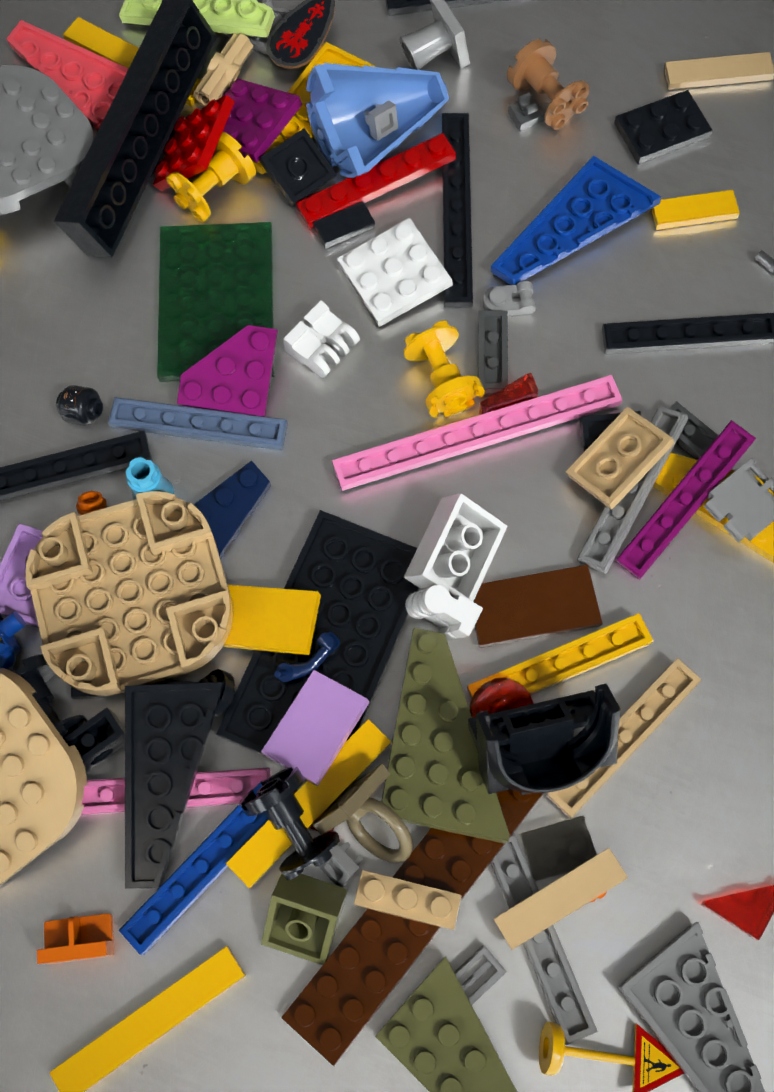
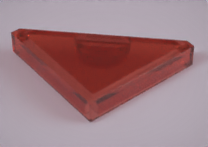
(745, 910)

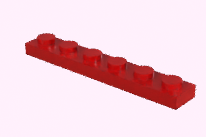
(379, 180)

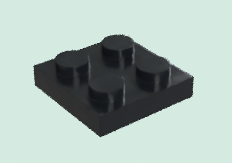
(297, 167)

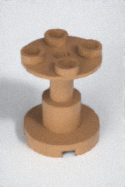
(536, 71)

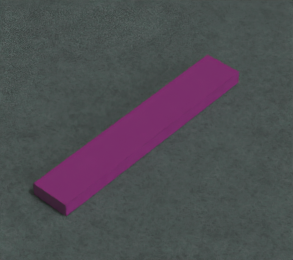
(685, 499)

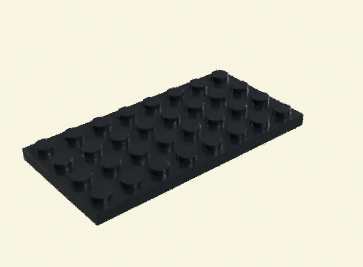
(359, 603)

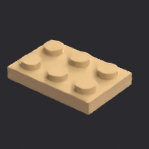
(620, 457)

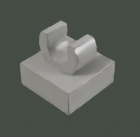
(382, 120)
(340, 866)

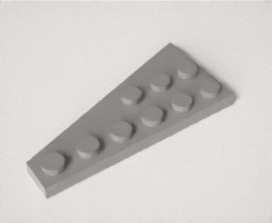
(693, 1015)

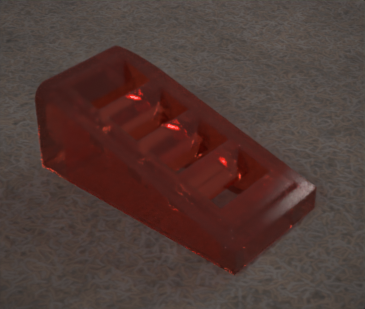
(514, 393)

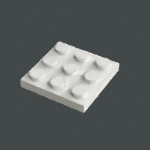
(394, 272)

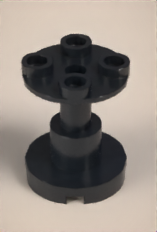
(37, 674)
(284, 812)

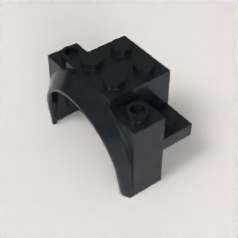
(540, 742)

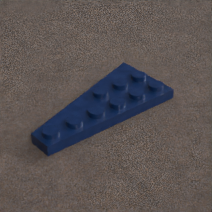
(232, 503)

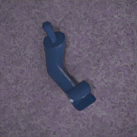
(289, 671)

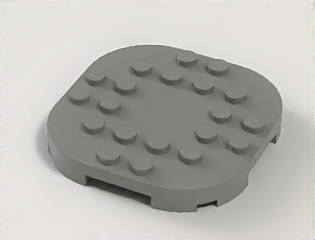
(40, 135)

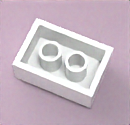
(456, 547)

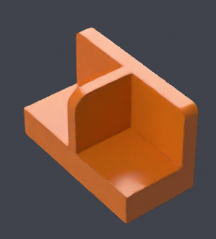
(77, 939)

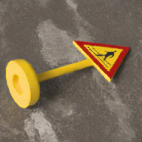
(650, 1062)

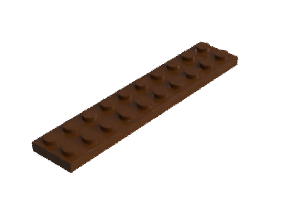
(385, 946)

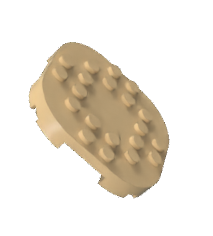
(129, 594)
(38, 778)

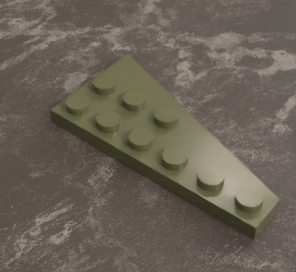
(444, 1039)

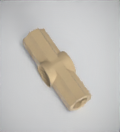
(223, 69)

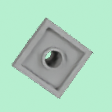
(436, 38)

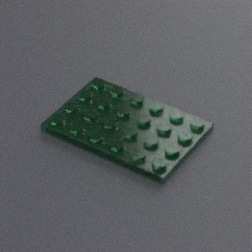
(210, 289)

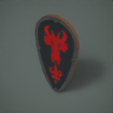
(300, 33)

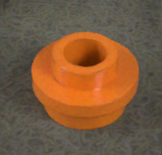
(90, 502)

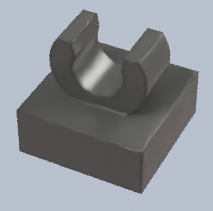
(526, 112)

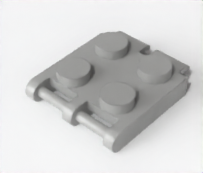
(743, 502)

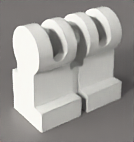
(307, 339)
(453, 615)

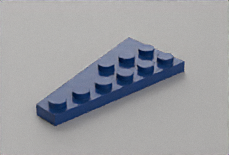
(583, 211)

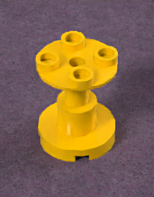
(224, 165)
(452, 390)

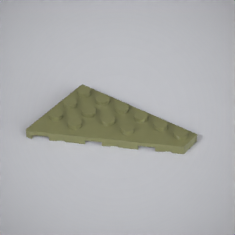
(432, 751)

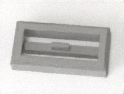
(491, 961)

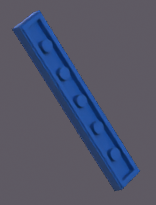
(191, 879)

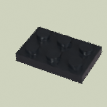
(663, 126)

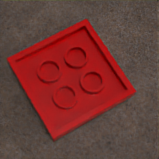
(194, 141)

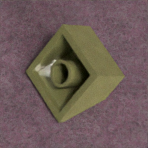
(304, 917)

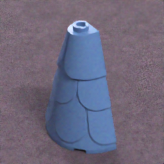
(343, 95)

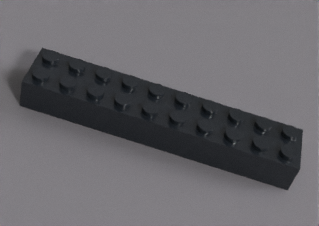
(136, 129)

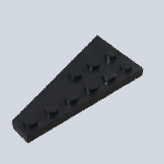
(162, 756)

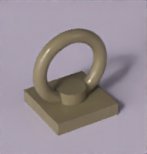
(357, 803)

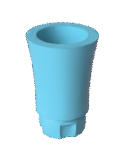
(146, 477)

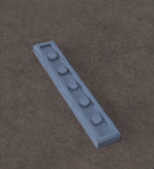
(198, 423)

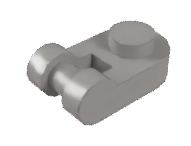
(500, 299)

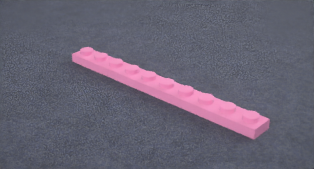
(476, 432)

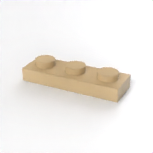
(408, 900)

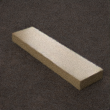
(719, 70)
(560, 898)

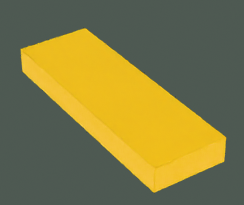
(695, 209)

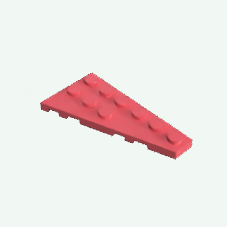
(81, 74)

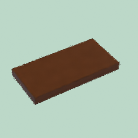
(536, 606)

